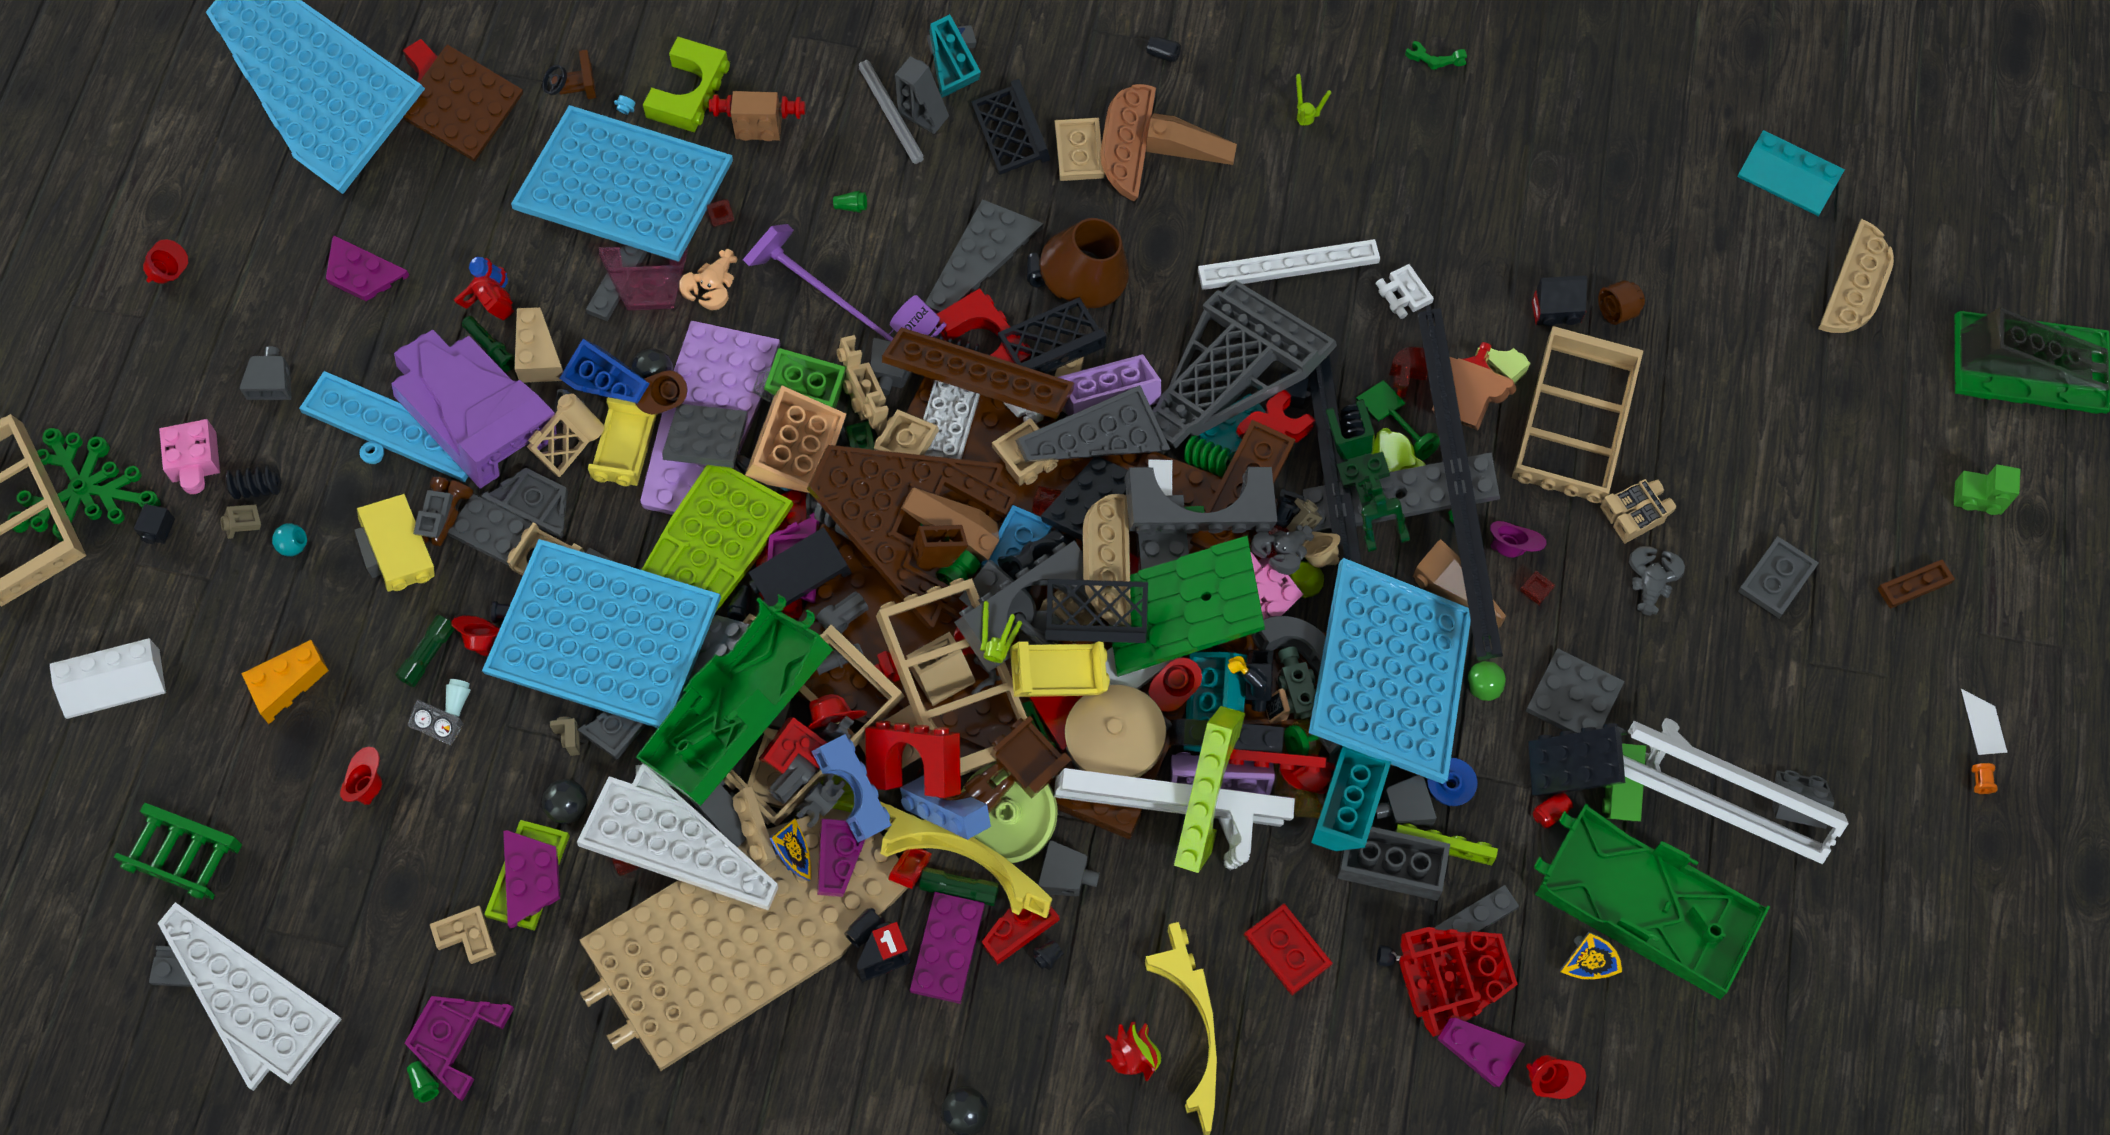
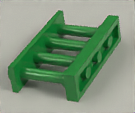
(178, 826)

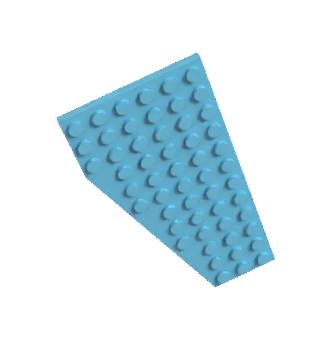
(316, 83)

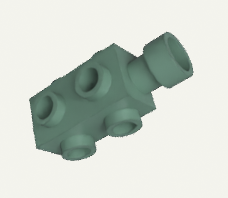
(1295, 687)

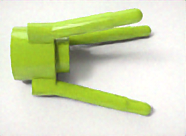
(1307, 111)
(997, 648)

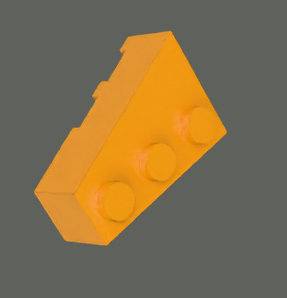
(284, 678)

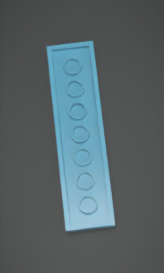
(376, 420)

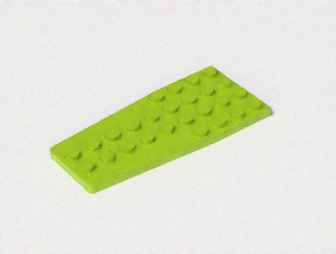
(718, 531)

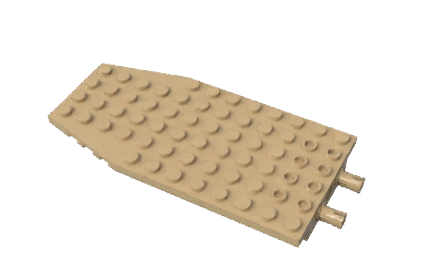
(704, 961)

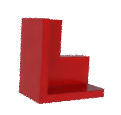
(790, 741)

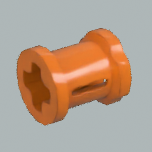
(1984, 778)

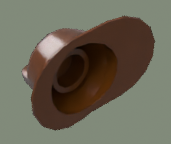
(664, 392)

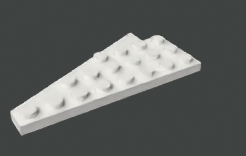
(664, 834)
(253, 1008)

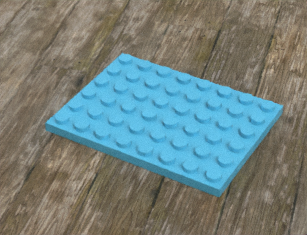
(623, 183)
(602, 634)
(1391, 671)

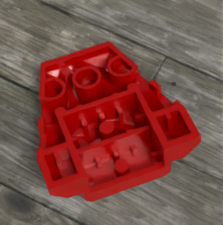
(1454, 973)

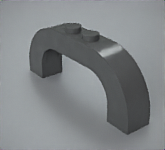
(1294, 632)

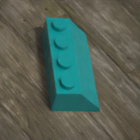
(1790, 173)
(1217, 687)
(1351, 801)

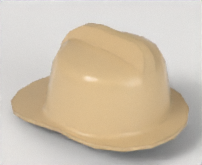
(1322, 549)

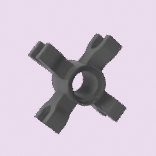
(821, 799)

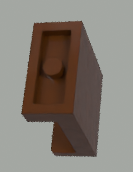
(1028, 757)

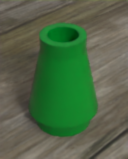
(853, 201)
(422, 1083)

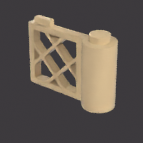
(578, 420)

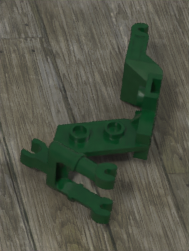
(1363, 471)

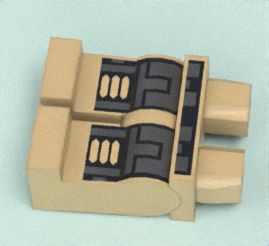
(1637, 509)

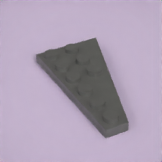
(982, 250)

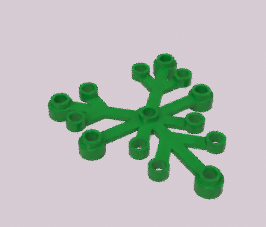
(107, 492)

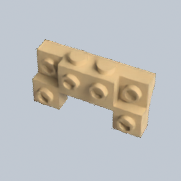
(862, 386)

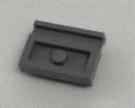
(167, 969)

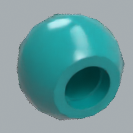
(289, 539)

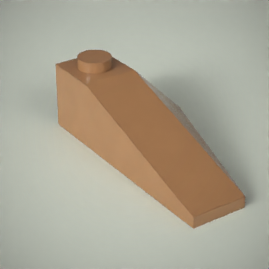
(1182, 139)
(1443, 576)

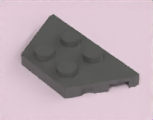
(533, 499)

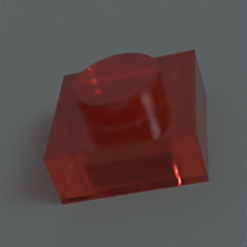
(1537, 587)

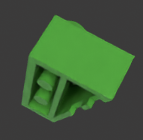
(1625, 799)

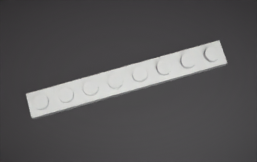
(1289, 264)

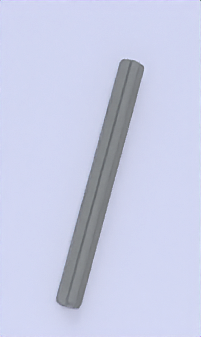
(891, 112)

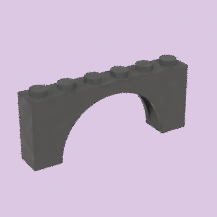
(1153, 511)
(1064, 564)

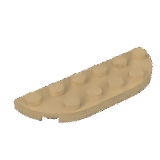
(1859, 281)
(1107, 553)

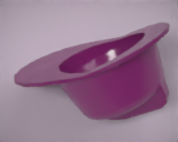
(1515, 540)

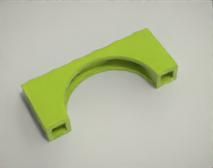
(1198, 832)

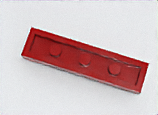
(1286, 761)

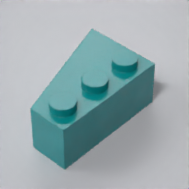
(952, 57)

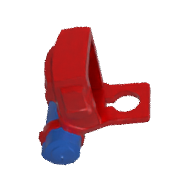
(488, 288)

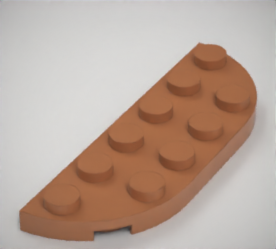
(1126, 138)

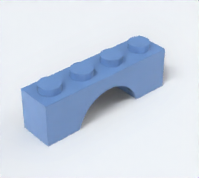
(840, 759)
(961, 817)

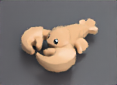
(710, 278)

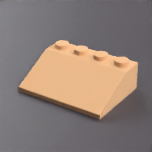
(793, 440)

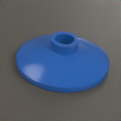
(1465, 784)

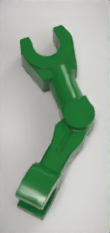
(1433, 62)

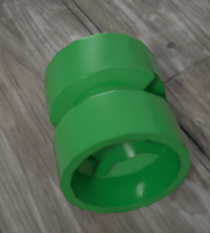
(963, 567)

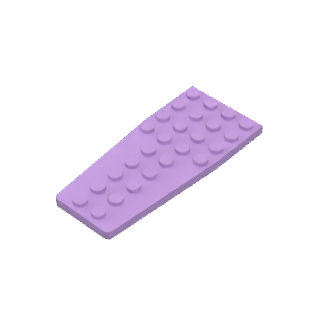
(719, 373)

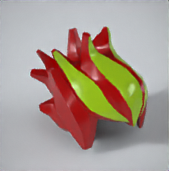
(1134, 1052)

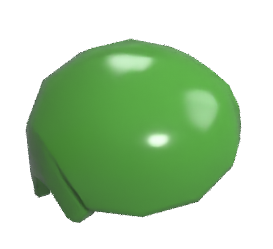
(1486, 680)

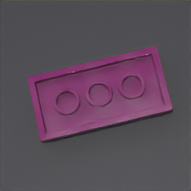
(947, 948)

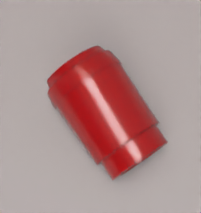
(1552, 809)

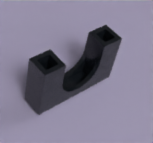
(1252, 737)

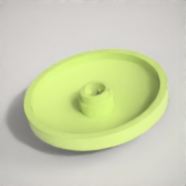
(1019, 823)

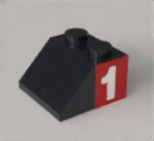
(1560, 300)
(883, 952)

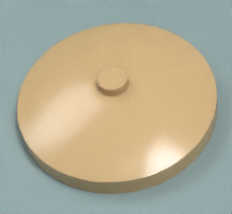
(1116, 732)

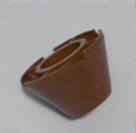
(1076, 275)

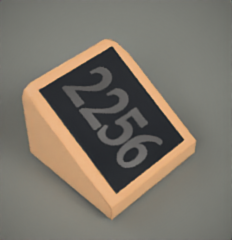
(1278, 707)

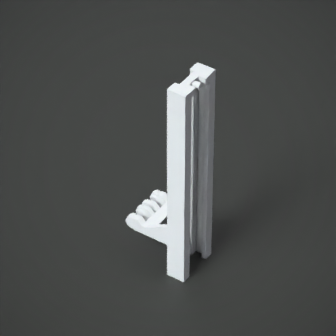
(1674, 744)
(1234, 808)

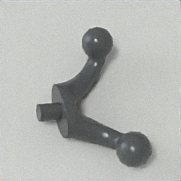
(989, 681)

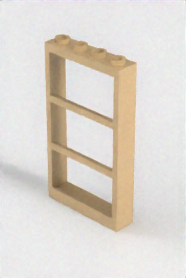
(1598, 351)
(55, 558)
(874, 676)
(981, 758)

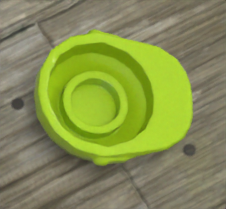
(1308, 579)

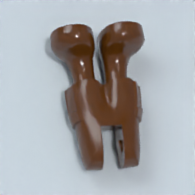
(459, 492)
(984, 789)

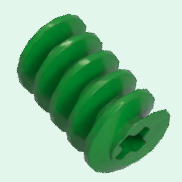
(1208, 456)

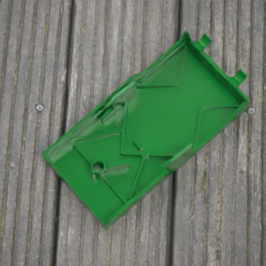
(734, 701)
(1651, 901)

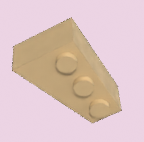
(534, 349)

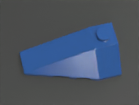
(602, 374)

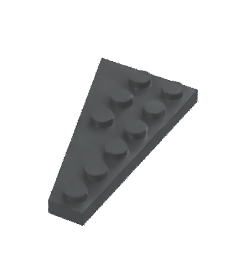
(1105, 429)

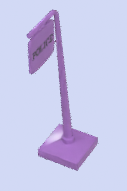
(912, 315)

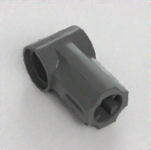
(843, 612)
(796, 775)

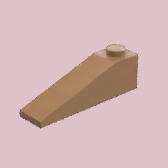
(936, 510)

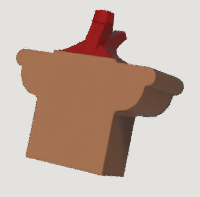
(1478, 386)

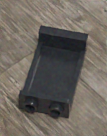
(799, 569)

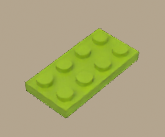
(498, 902)

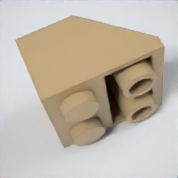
(942, 675)

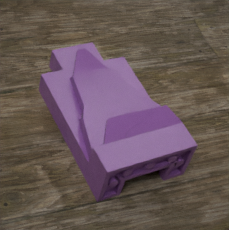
(467, 403)

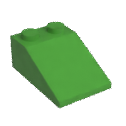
(806, 376)

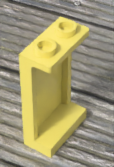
(622, 444)
(397, 550)
(1059, 669)

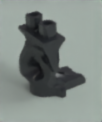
(1032, 551)

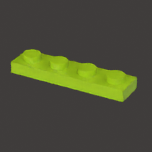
(1459, 846)

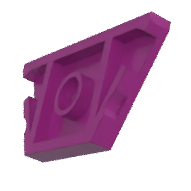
(360, 271)
(790, 536)
(530, 876)

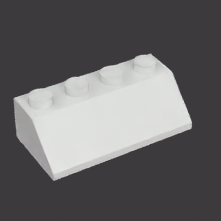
(108, 678)

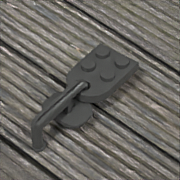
(1033, 621)

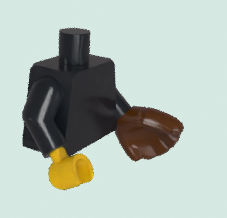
(1256, 672)

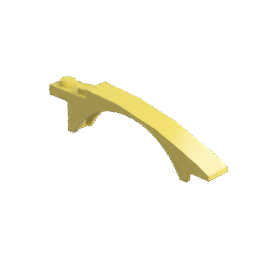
(914, 833)
(1178, 968)

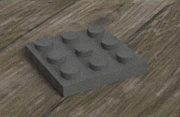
(705, 435)
(1574, 694)

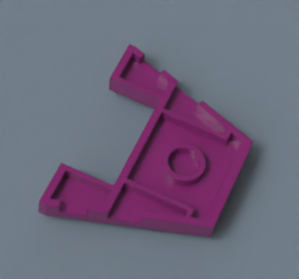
(444, 1030)

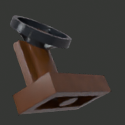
(571, 81)

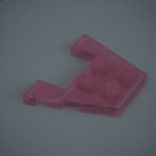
(644, 286)

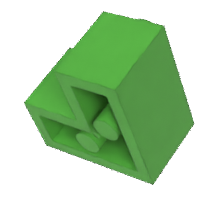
(1987, 492)

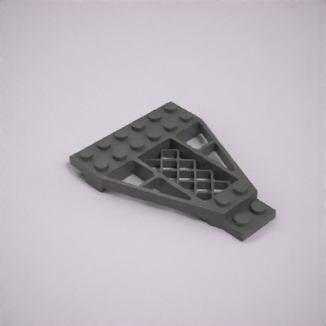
(1261, 326)

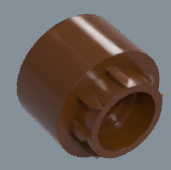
(1621, 301)

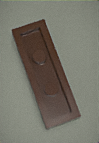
(1916, 583)

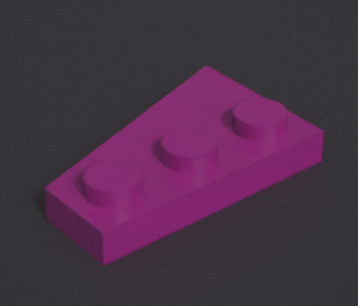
(836, 857)
(1481, 1049)

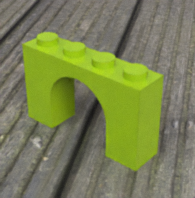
(688, 109)

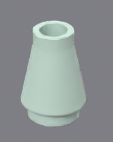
(456, 695)

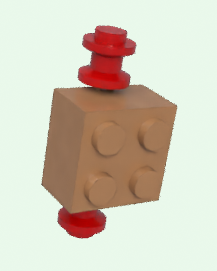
(756, 113)

